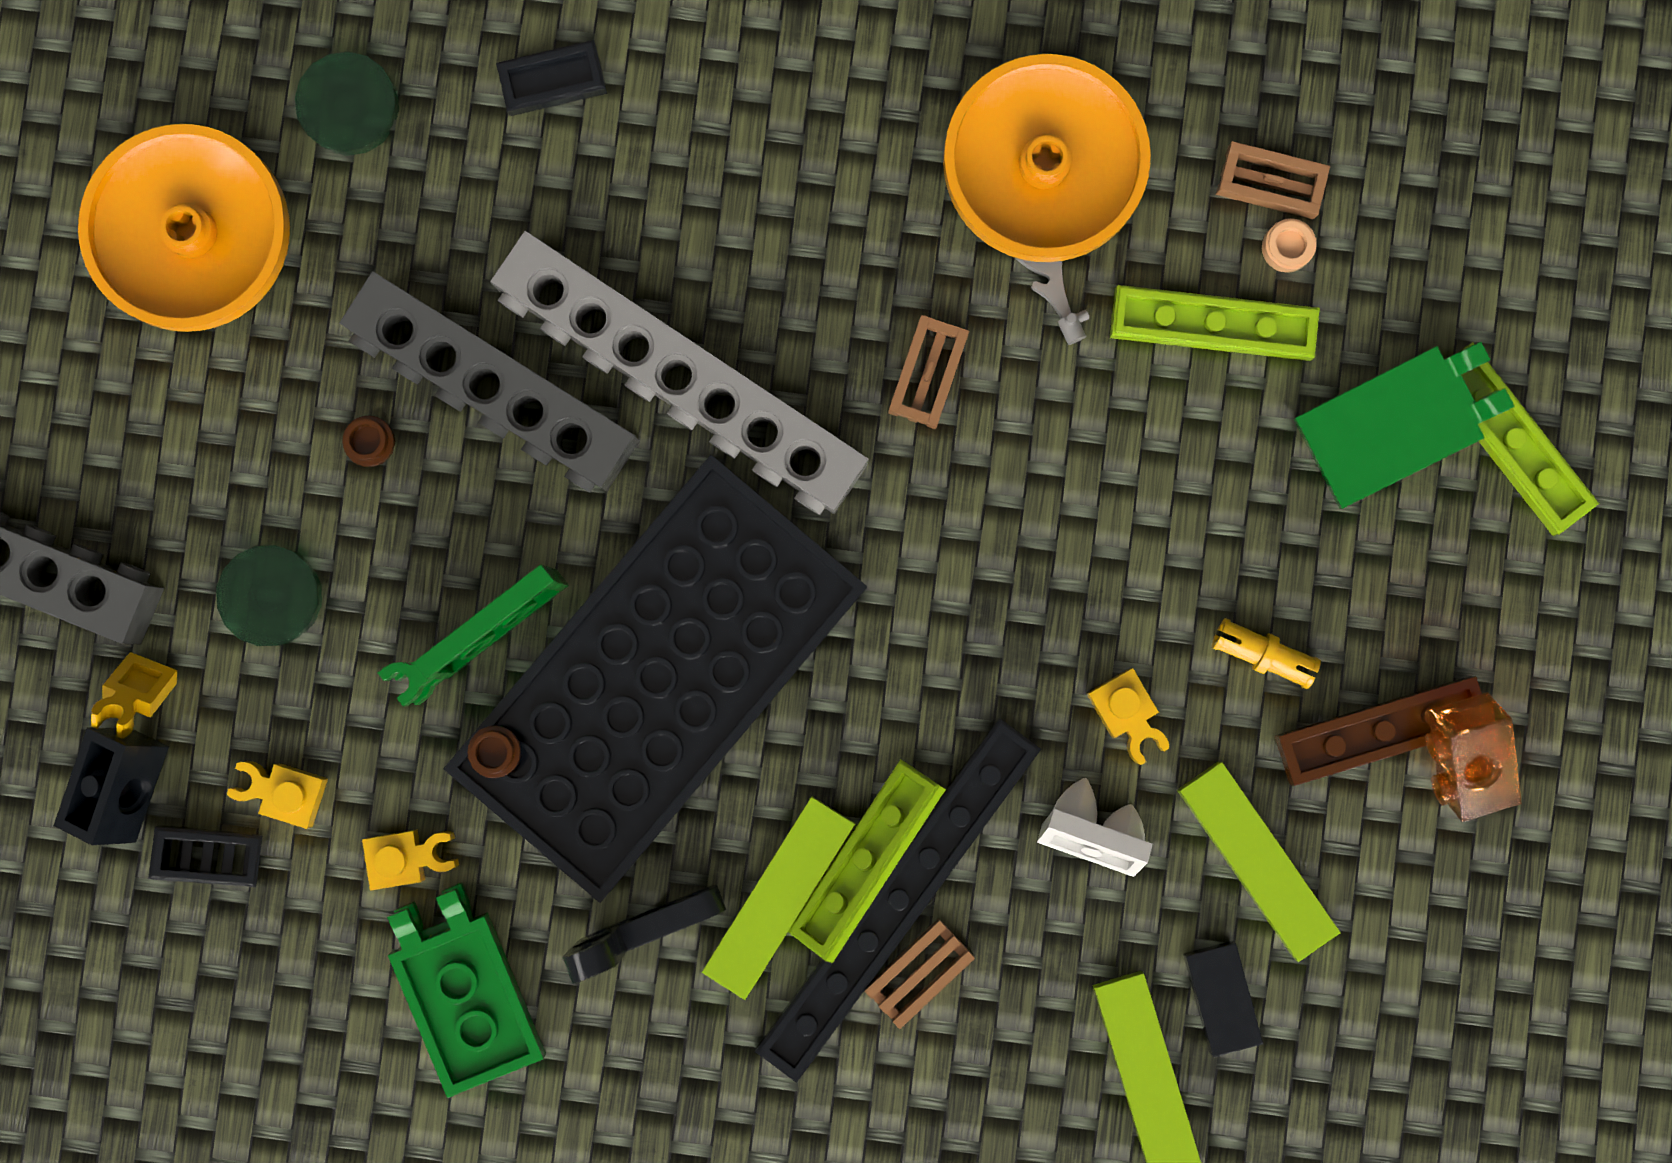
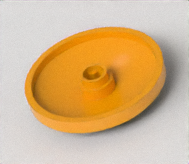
(1046, 157)
(183, 227)

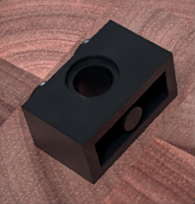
(110, 786)

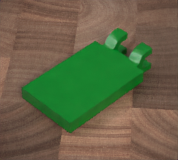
(1398, 423)
(475, 635)
(462, 994)

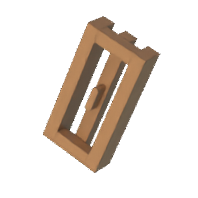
(1279, 161)
(914, 413)
(888, 1003)

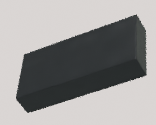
(551, 78)
(1223, 998)

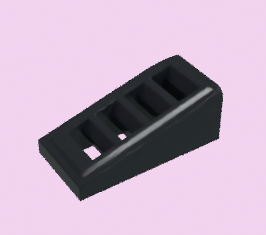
(161, 854)

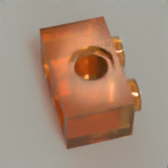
(1473, 757)

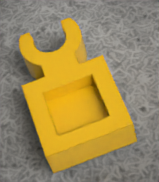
(133, 687)
(1125, 708)
(286, 794)
(400, 858)

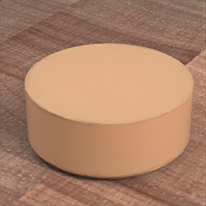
(1289, 245)

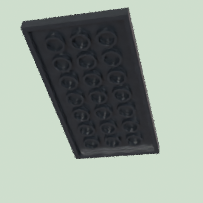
(659, 676)

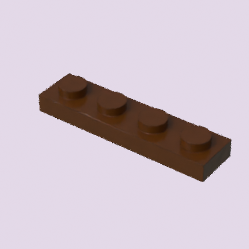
(1366, 733)

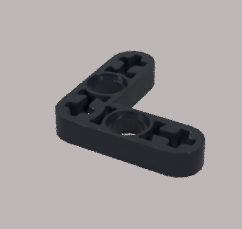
(609, 945)

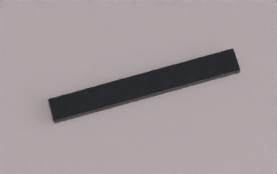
(917, 877)

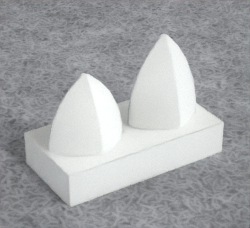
(1074, 830)

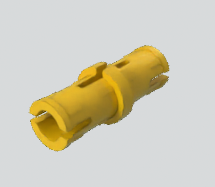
(1266, 653)

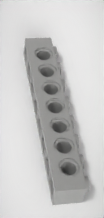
(535, 265)

